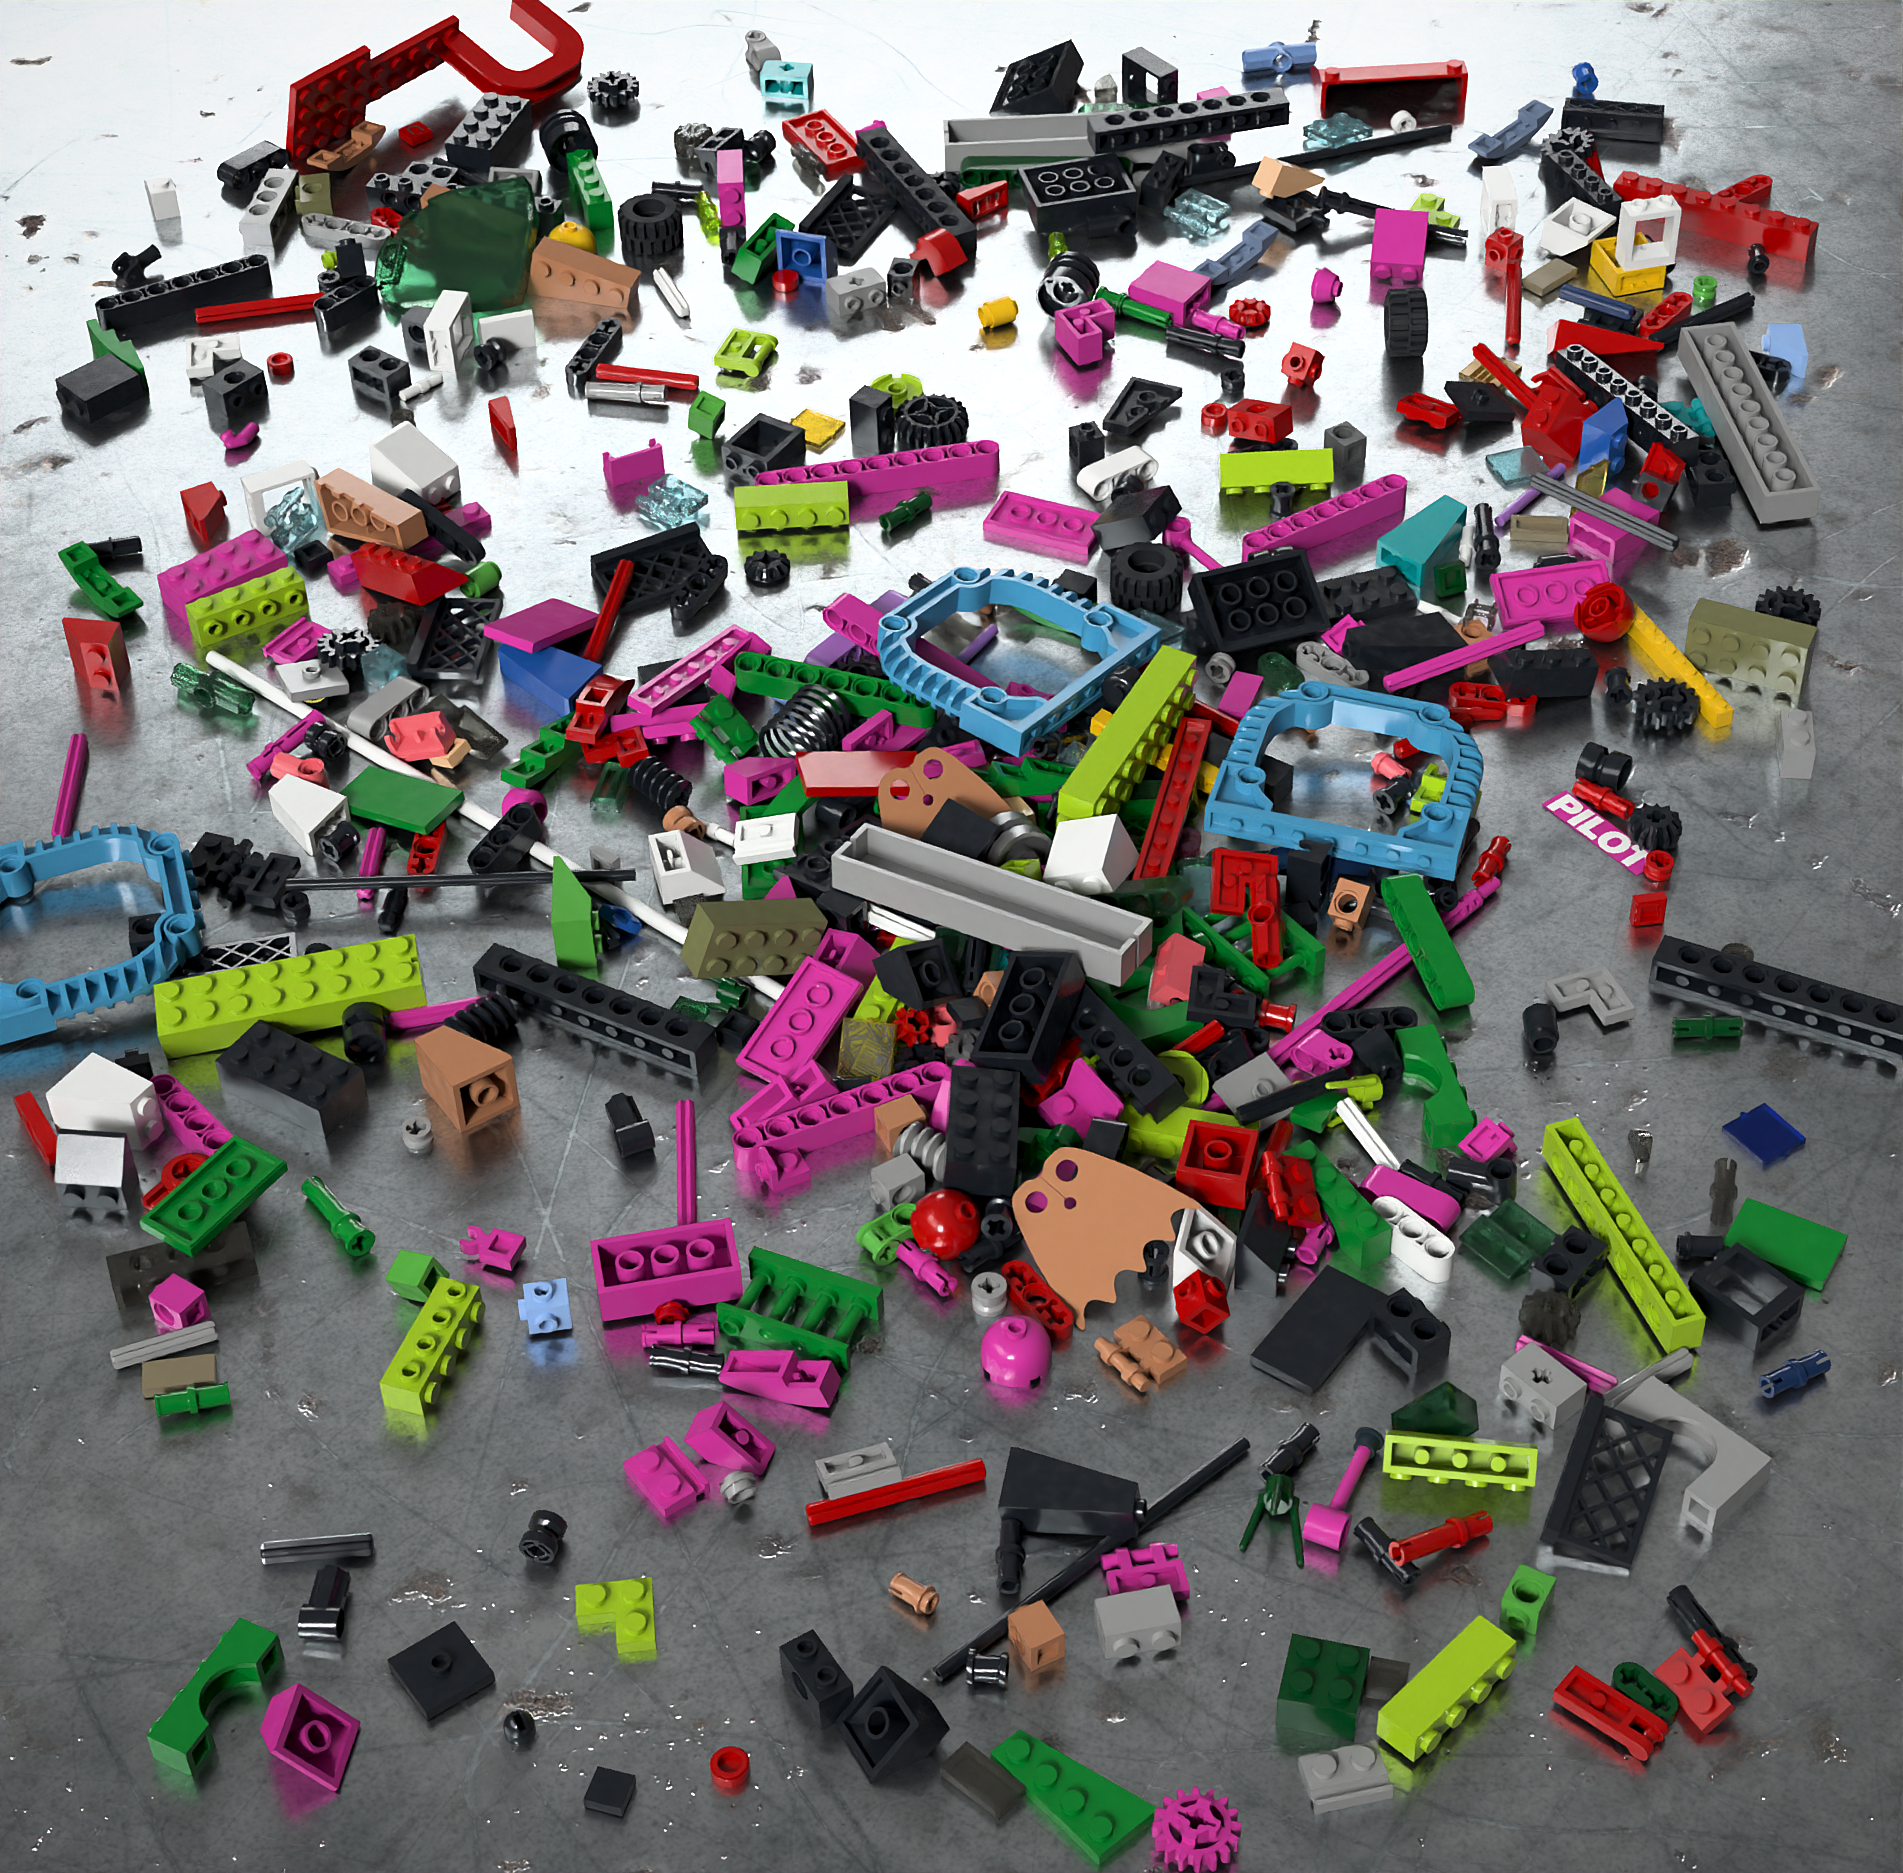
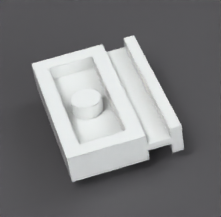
(766, 839)

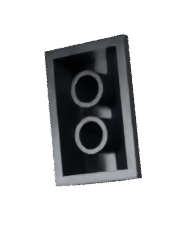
(1545, 672)

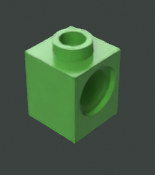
(706, 414)
(1527, 1599)

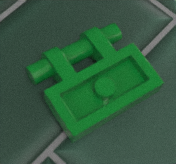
(728, 725)

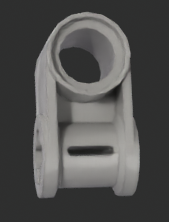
(760, 49)

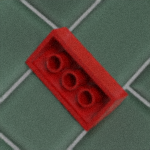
(403, 574)

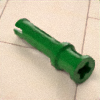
(1124, 305)
(344, 1224)

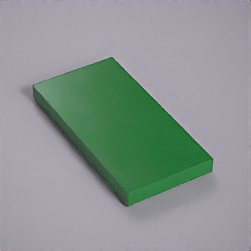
(400, 800)
(758, 877)
(213, 1195)

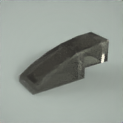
(468, 725)

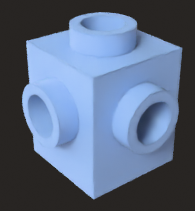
(546, 1306)

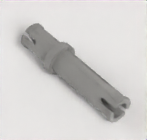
(619, 391)

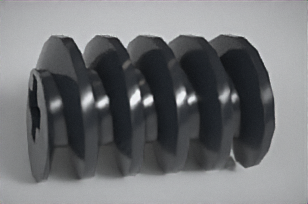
(659, 783)
(484, 1016)

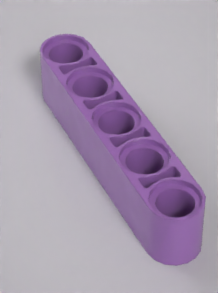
(839, 648)

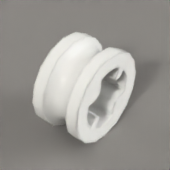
(1402, 116)

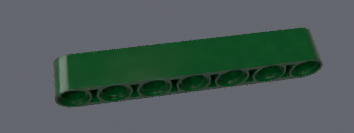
(1007, 167)

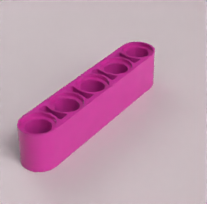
(188, 1117)

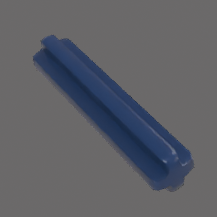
(1597, 302)

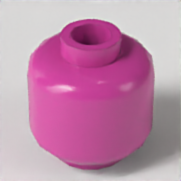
(530, 796)

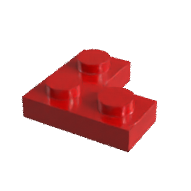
(625, 744)
(1232, 873)

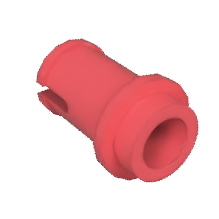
(1388, 767)

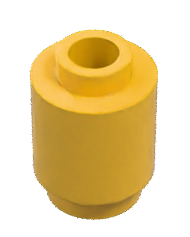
(998, 312)

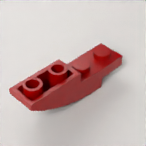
(596, 705)

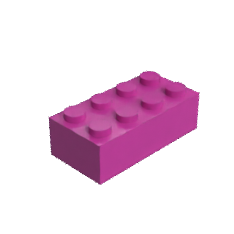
(218, 569)
(678, 1264)

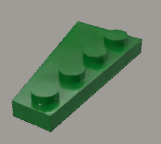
(1078, 1800)

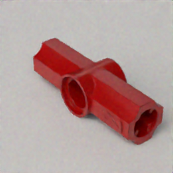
(1266, 921)
(1068, 1052)

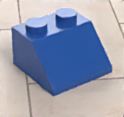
(807, 254)
(1605, 438)

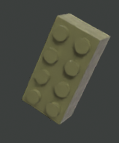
(1750, 646)
(752, 937)

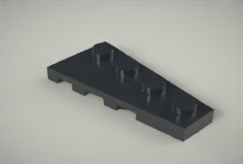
(813, 871)

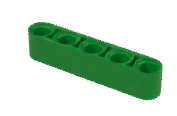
(1427, 941)

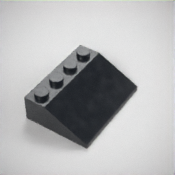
(1039, 82)
(1069, 190)
(1259, 602)

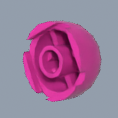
(1016, 1351)

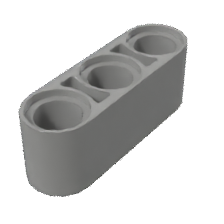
(395, 700)

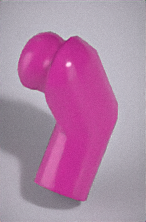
(242, 439)

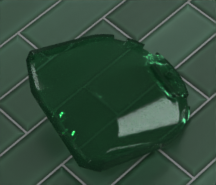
(464, 242)

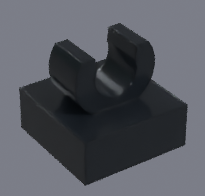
(136, 1063)

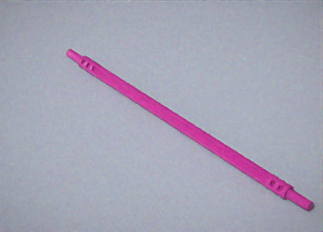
(1367, 983)

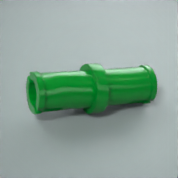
(192, 1399)

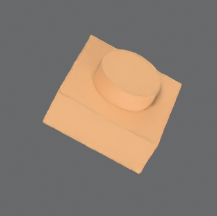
(455, 754)

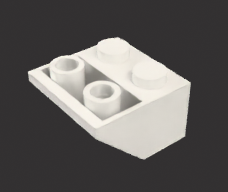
(684, 866)

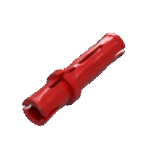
(1450, 1534)

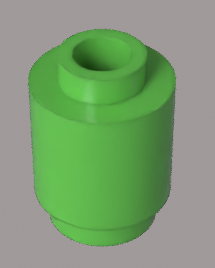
(481, 579)

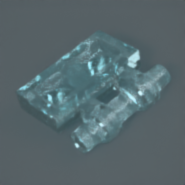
(1201, 207)
(678, 497)
(293, 529)

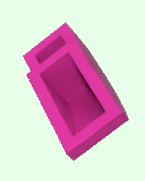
(782, 1095)
(781, 1377)

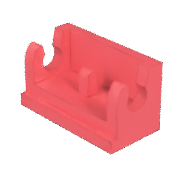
(420, 736)
(1174, 969)

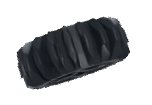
(931, 421)

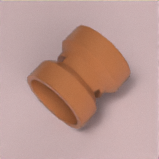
(682, 819)

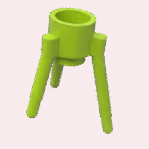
(1361, 1089)

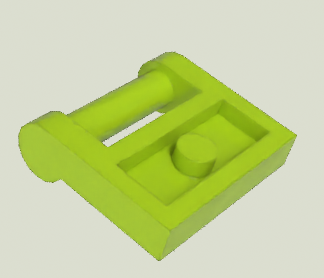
(738, 346)

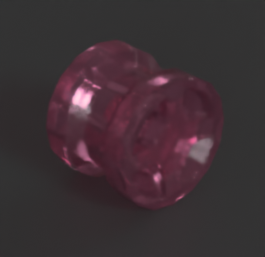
(1188, 844)

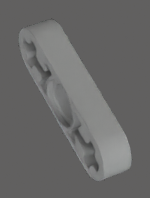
(1315, 658)

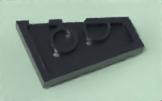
(1138, 404)

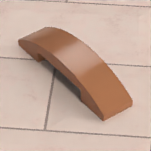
(363, 141)

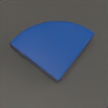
(620, 917)

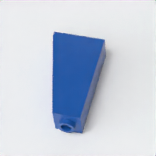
(549, 675)

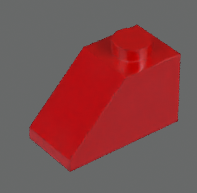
(204, 508)

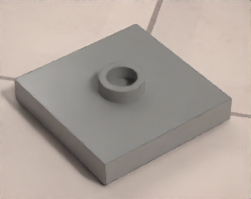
(311, 680)
(1252, 1082)

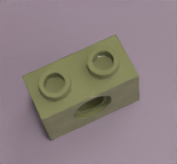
(314, 194)

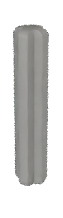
(164, 1344)
(1663, 1370)

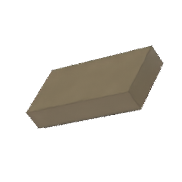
(1549, 277)
(1539, 528)
(178, 1373)

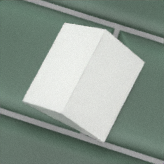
(512, 329)
(1205, 1246)

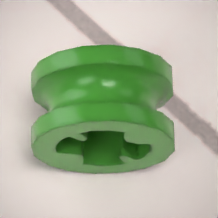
(1704, 287)

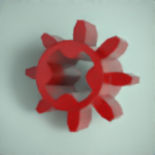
(917, 1019)

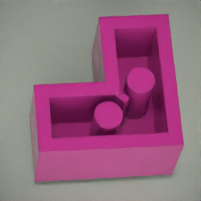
(1084, 328)

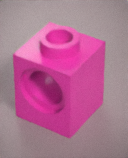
(179, 1303)

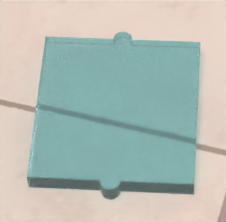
(1516, 464)

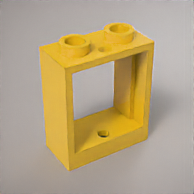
(1621, 281)

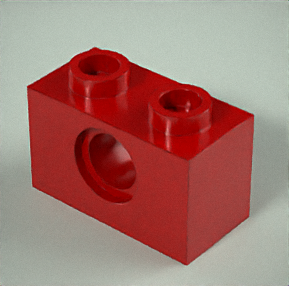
(1260, 420)

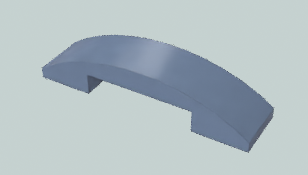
(1529, 122)
(1239, 259)

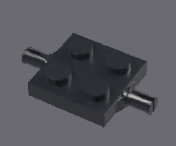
(1295, 210)

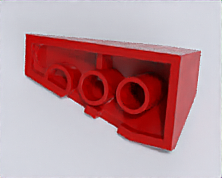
(1598, 341)

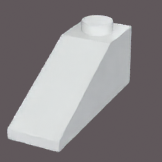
(162, 196)

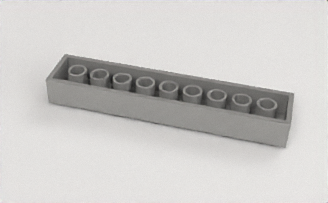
(1748, 423)

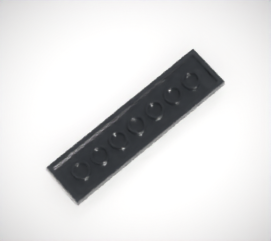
(1359, 595)

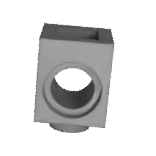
(897, 1182)

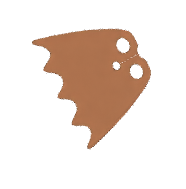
(911, 816)
(1104, 1232)

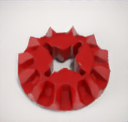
(1249, 312)
(176, 1168)

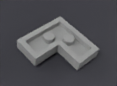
(1591, 987)

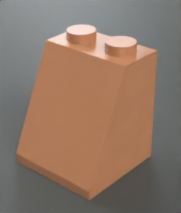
(466, 1076)

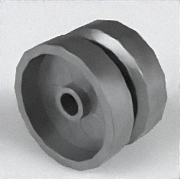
(1017, 840)

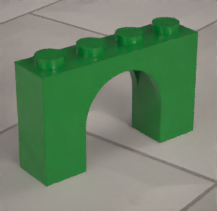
(1154, 1028)

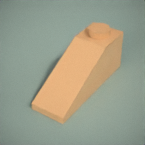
(1283, 178)

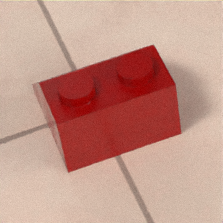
(1555, 423)
(97, 651)

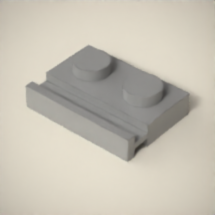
(858, 1471)
(1345, 1777)

